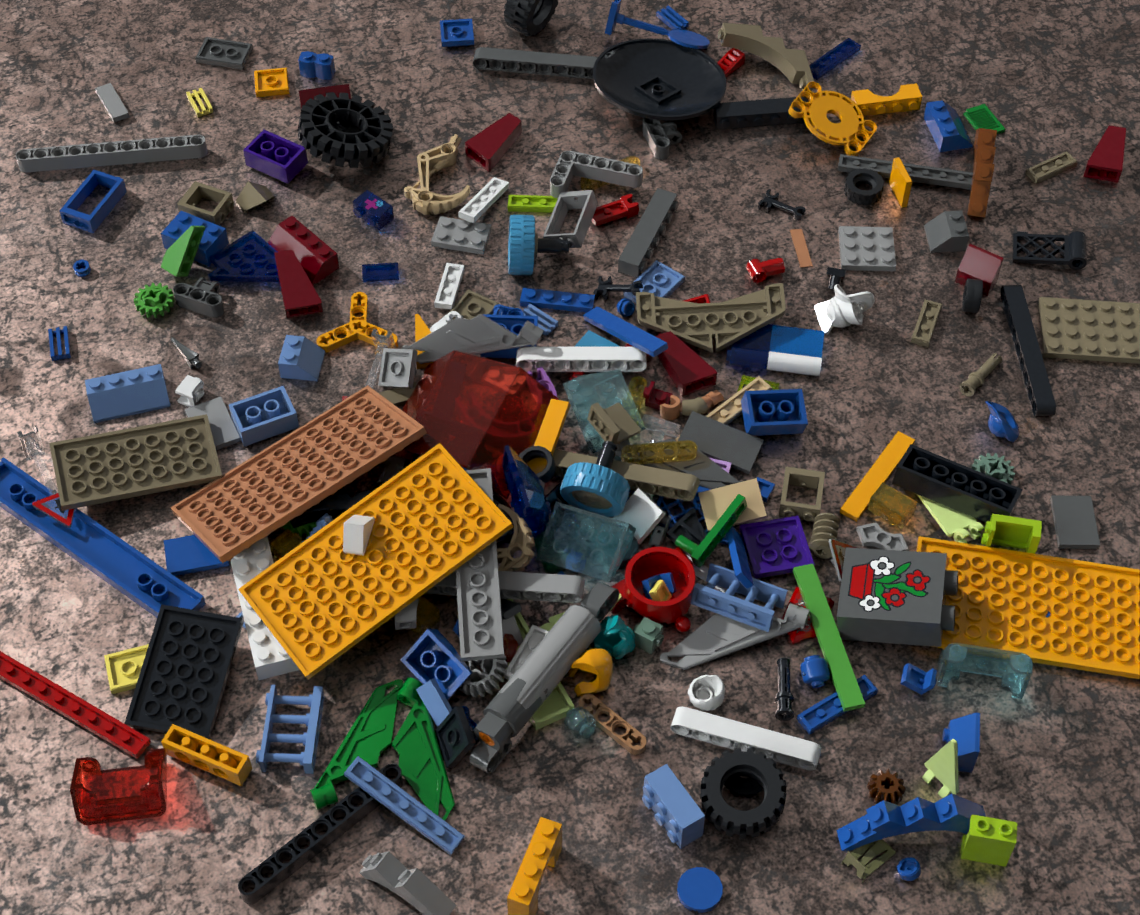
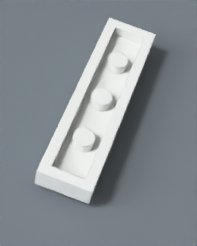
(483, 200)

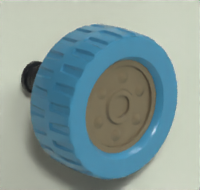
(525, 244)
(596, 485)

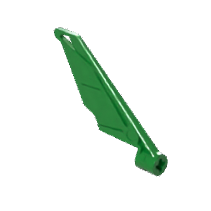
(366, 738)
(420, 753)

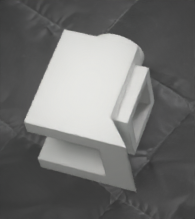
(190, 390)

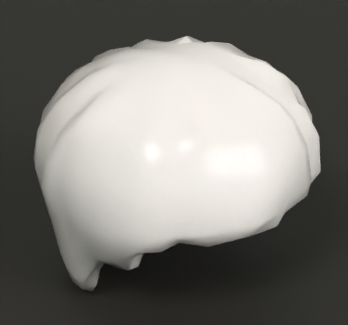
(707, 692)

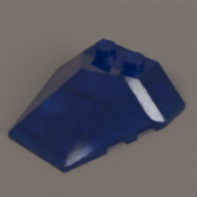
(525, 492)

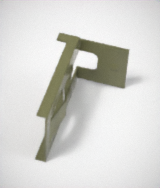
(865, 871)

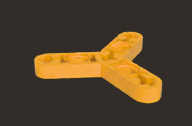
(363, 328)

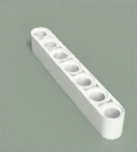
(581, 359)
(735, 734)

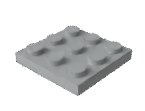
(867, 248)

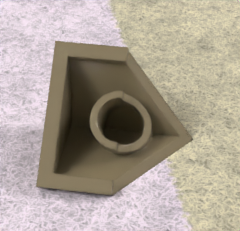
(253, 195)

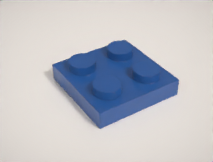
(457, 32)

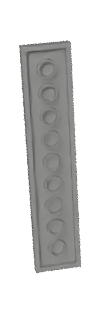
(480, 595)

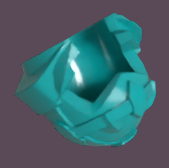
(615, 637)

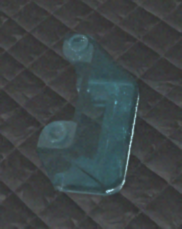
(1011, 666)

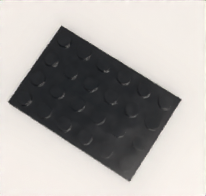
(184, 671)

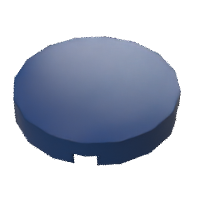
(699, 889)

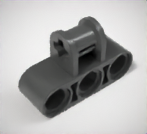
(660, 137)
(200, 298)

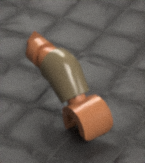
(698, 405)

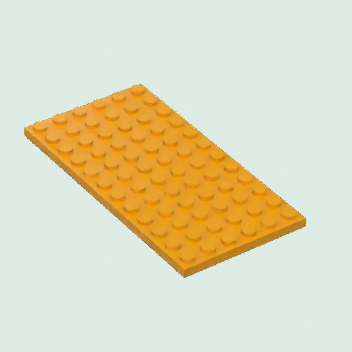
(423, 530)
(1009, 593)

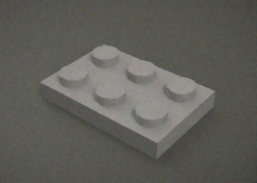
(461, 235)

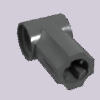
(392, 466)

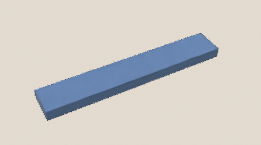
(404, 805)

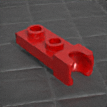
(615, 210)

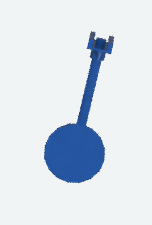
(681, 37)

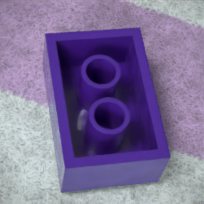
(275, 156)

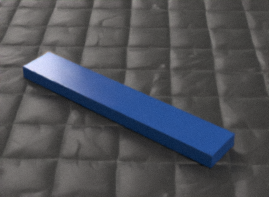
(626, 331)

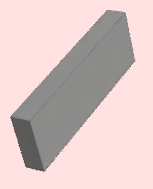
(112, 102)

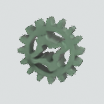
(995, 467)

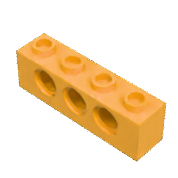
(207, 755)

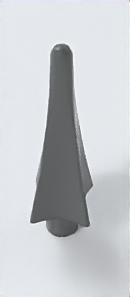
(189, 355)

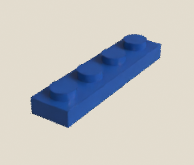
(557, 300)

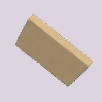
(717, 500)

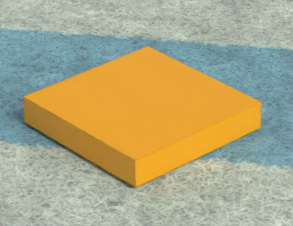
(271, 82)
(900, 182)

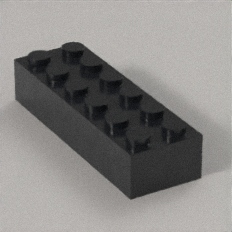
(955, 485)

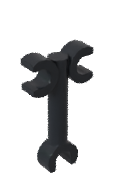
(770, 200)
(608, 286)

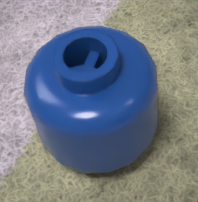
(815, 671)

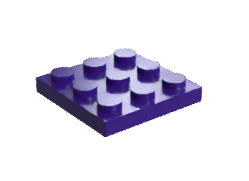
(775, 546)

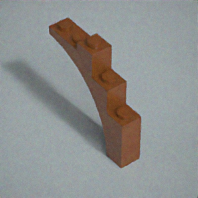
(982, 171)

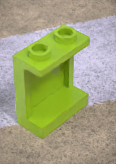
(1012, 532)
(989, 840)

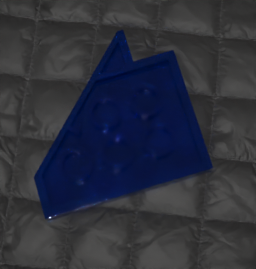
(245, 261)

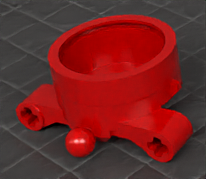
(650, 563)

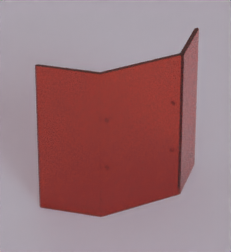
(477, 410)

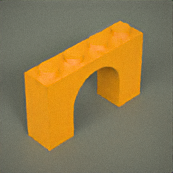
(542, 851)

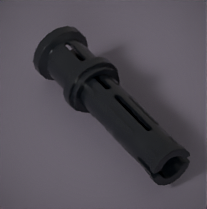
(784, 696)

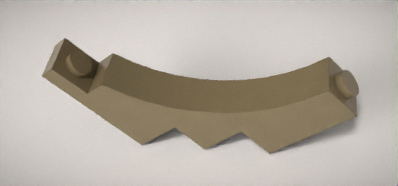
(750, 38)

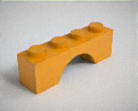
(906, 99)

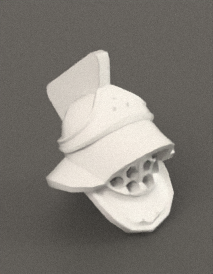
(841, 310)

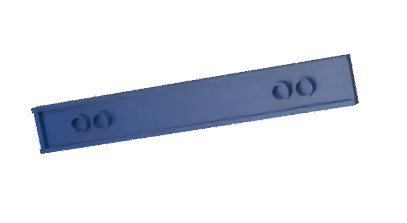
(95, 547)

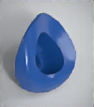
(1002, 422)

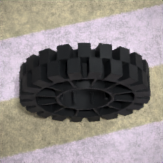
(325, 140)

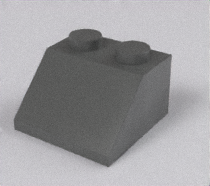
(947, 232)

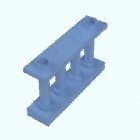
(736, 608)
(309, 739)

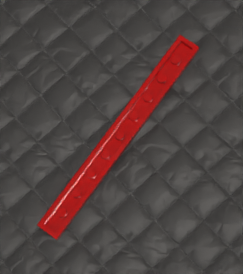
(72, 707)

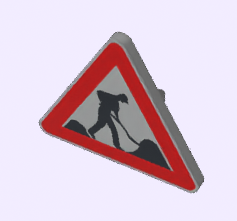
(838, 553)

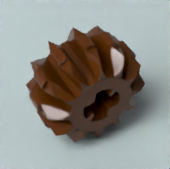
(887, 780)

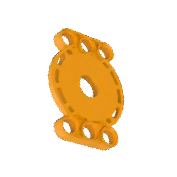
(834, 103)

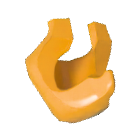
(597, 662)

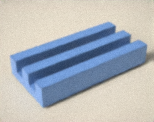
(543, 319)

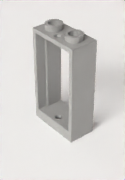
(568, 201)

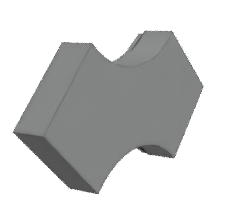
(875, 536)

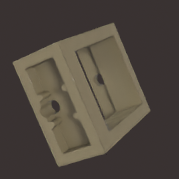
(201, 190)
(802, 478)

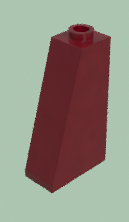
(494, 141)
(1108, 156)
(297, 290)
(685, 367)

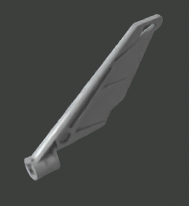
(472, 337)
(724, 636)

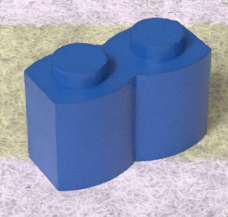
(316, 65)

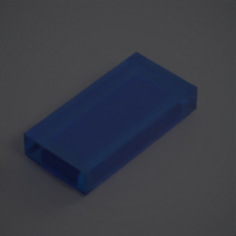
(380, 272)

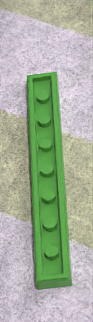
(829, 638)

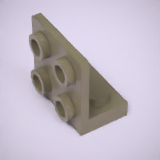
(612, 423)

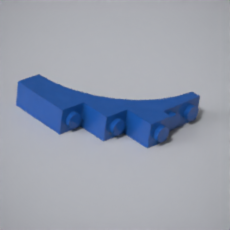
(917, 815)

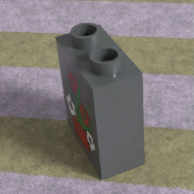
(896, 597)

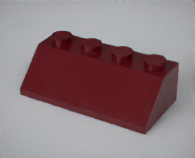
(313, 254)

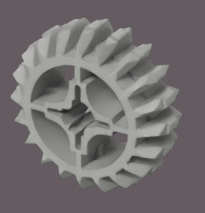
(492, 674)

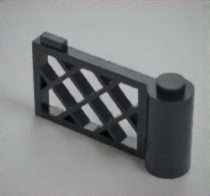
(1074, 249)

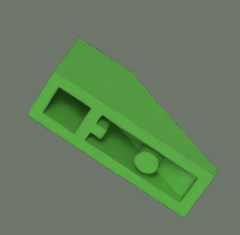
(182, 252)

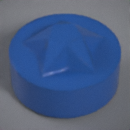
(909, 869)

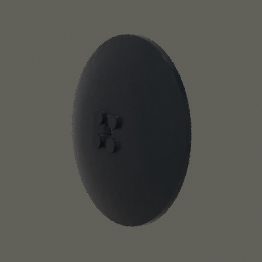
(659, 79)

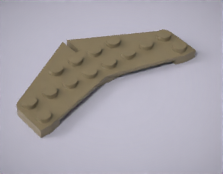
(722, 320)

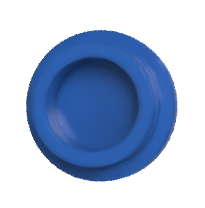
(625, 307)

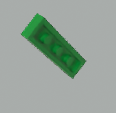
(701, 552)

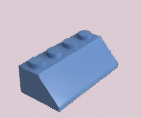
(127, 393)

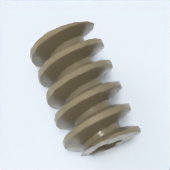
(824, 528)

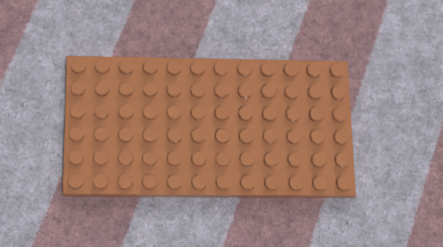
(296, 472)

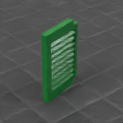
(982, 117)

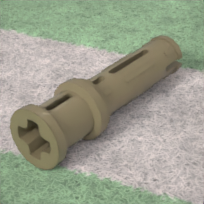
(976, 379)

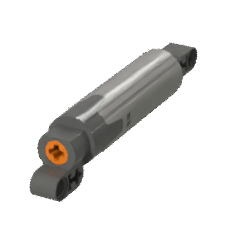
(539, 676)

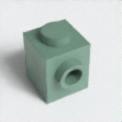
(648, 635)

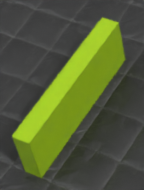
(531, 203)

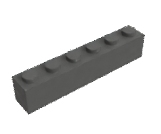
(648, 233)

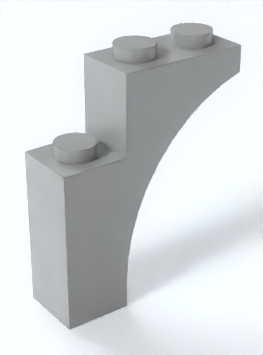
(408, 884)

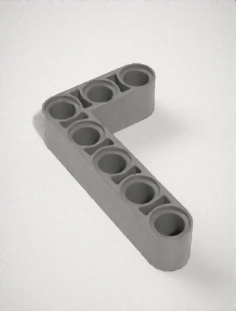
(595, 168)

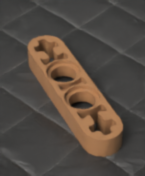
(614, 722)

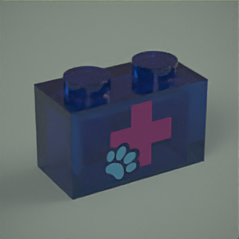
(373, 210)

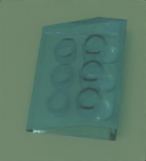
(607, 390)
(585, 542)

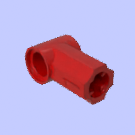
(761, 270)

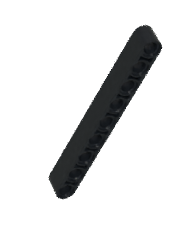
(1028, 351)
(310, 836)

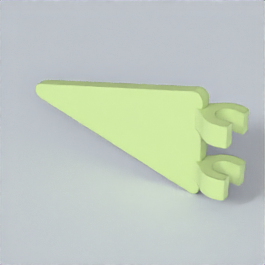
(952, 521)
(945, 768)

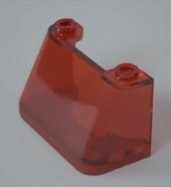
(119, 792)

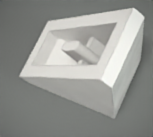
(356, 534)

